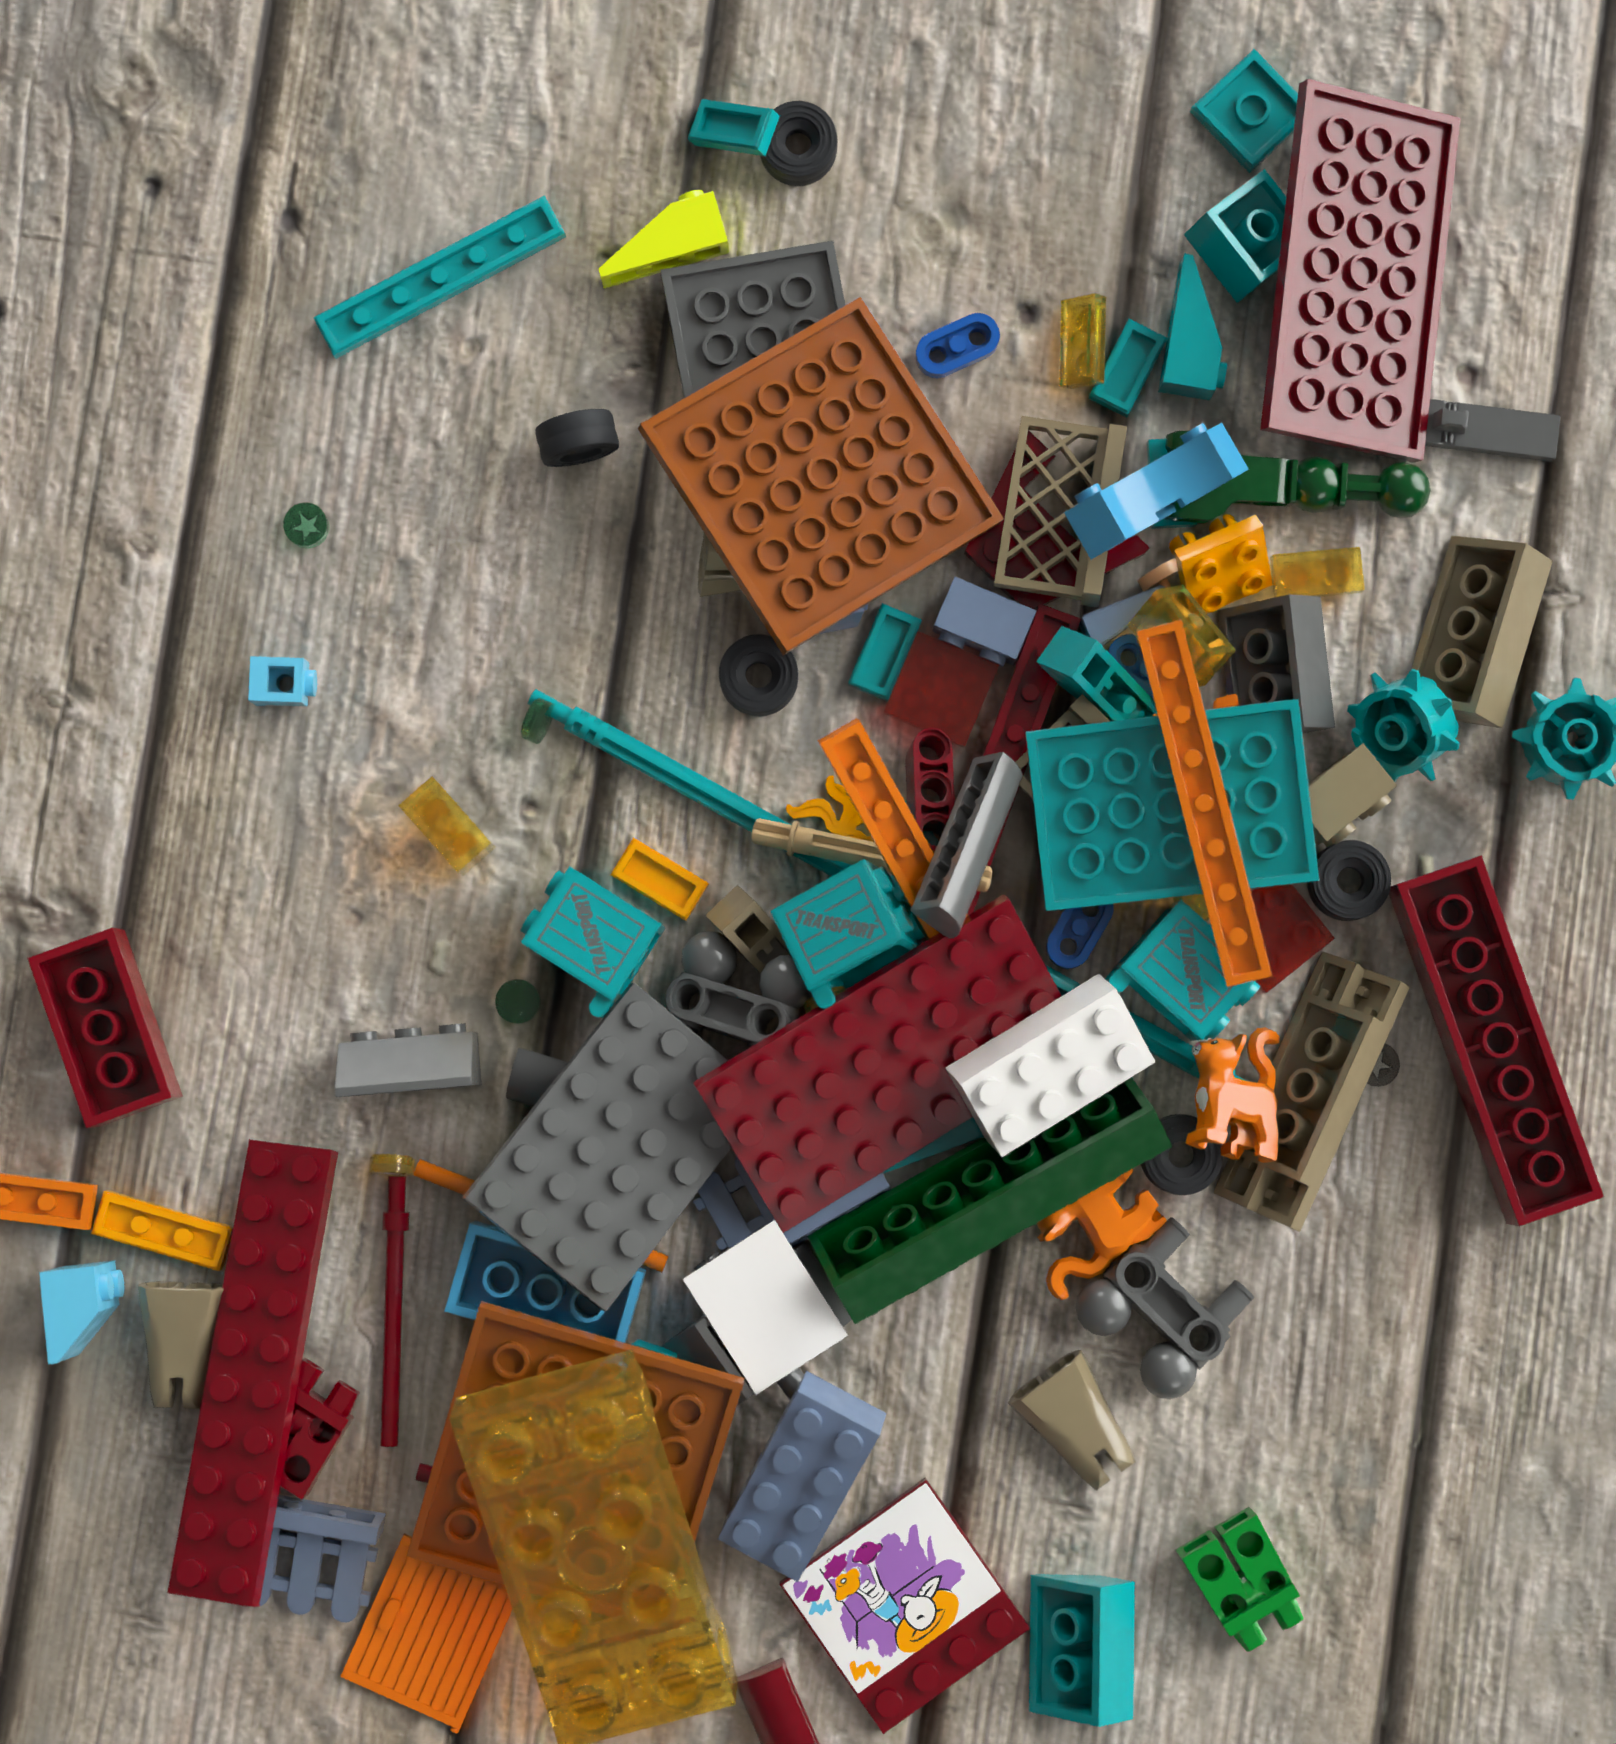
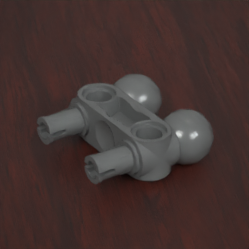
(708, 963)
(1107, 1304)

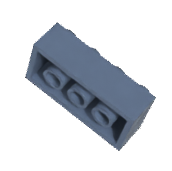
(802, 1476)

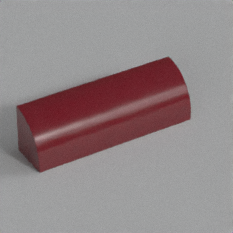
(775, 1705)

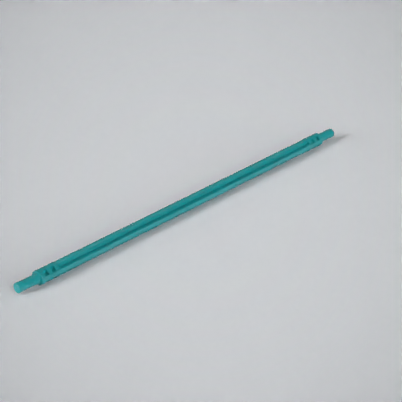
(745, 814)

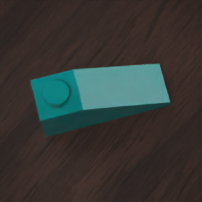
(1193, 344)
(1089, 669)

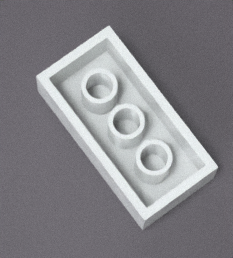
(1050, 1064)

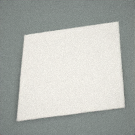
(765, 1307)

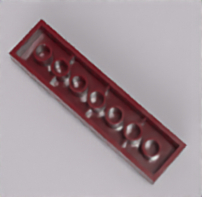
(1495, 1042)

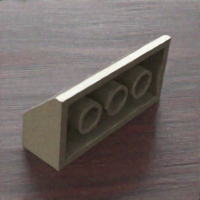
(1481, 624)

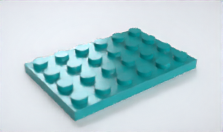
(1116, 820)

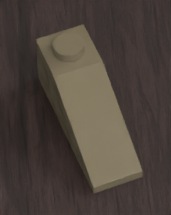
(749, 929)

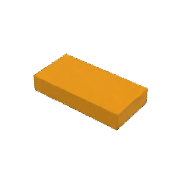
(659, 879)

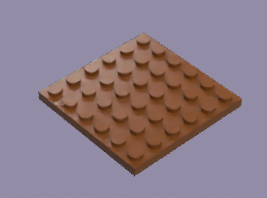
(820, 475)
(688, 1400)

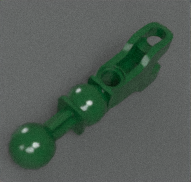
(1310, 484)

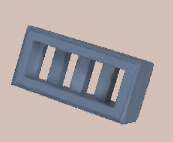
(1113, 619)

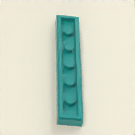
(439, 277)

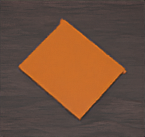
(429, 1637)

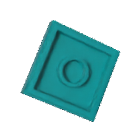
(1249, 110)

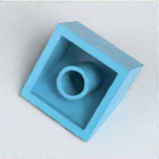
(77, 1305)

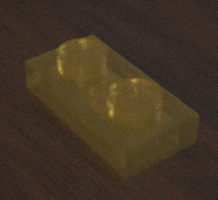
(1082, 341)
(1318, 572)

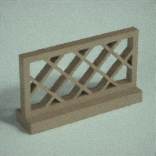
(1105, 472)

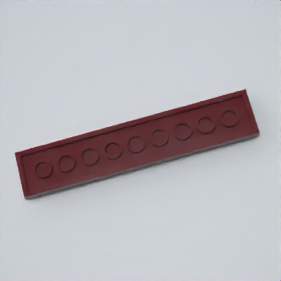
(253, 1374)

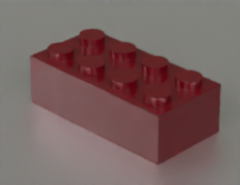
(105, 1027)

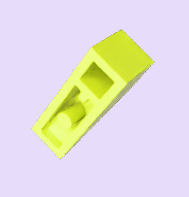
(676, 237)

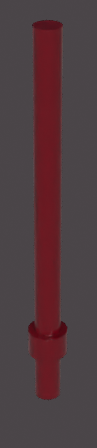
(395, 1222)

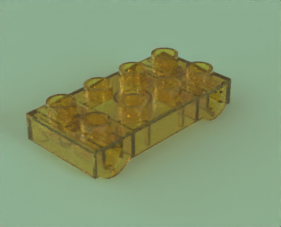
(595, 1549)

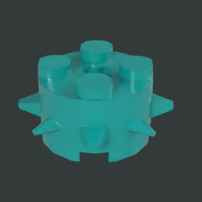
(1405, 724)
(1547, 735)

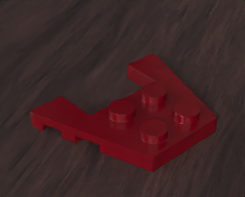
(985, 548)

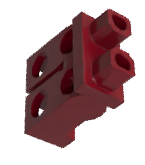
(315, 1429)

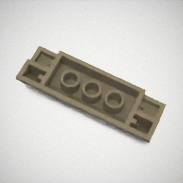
(1317, 1087)

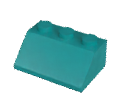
(1082, 1648)

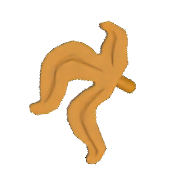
(822, 809)

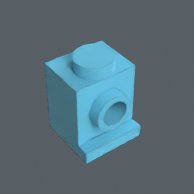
(266, 676)

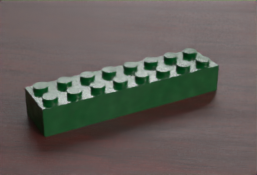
(982, 1200)

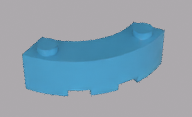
(1147, 495)

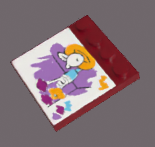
(905, 1605)

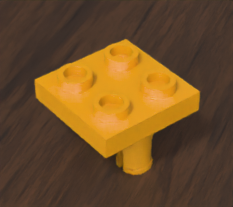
(1225, 563)

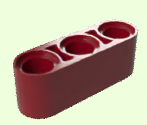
(930, 775)

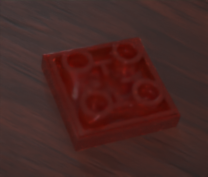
(941, 688)
(1288, 930)

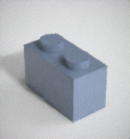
(983, 622)

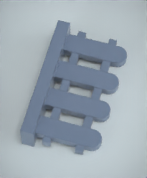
(733, 1227)
(313, 1524)

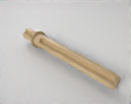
(826, 845)

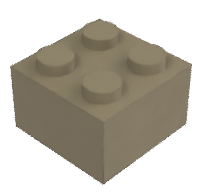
(1347, 790)

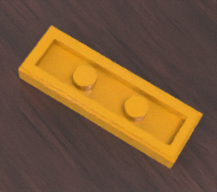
(162, 1230)

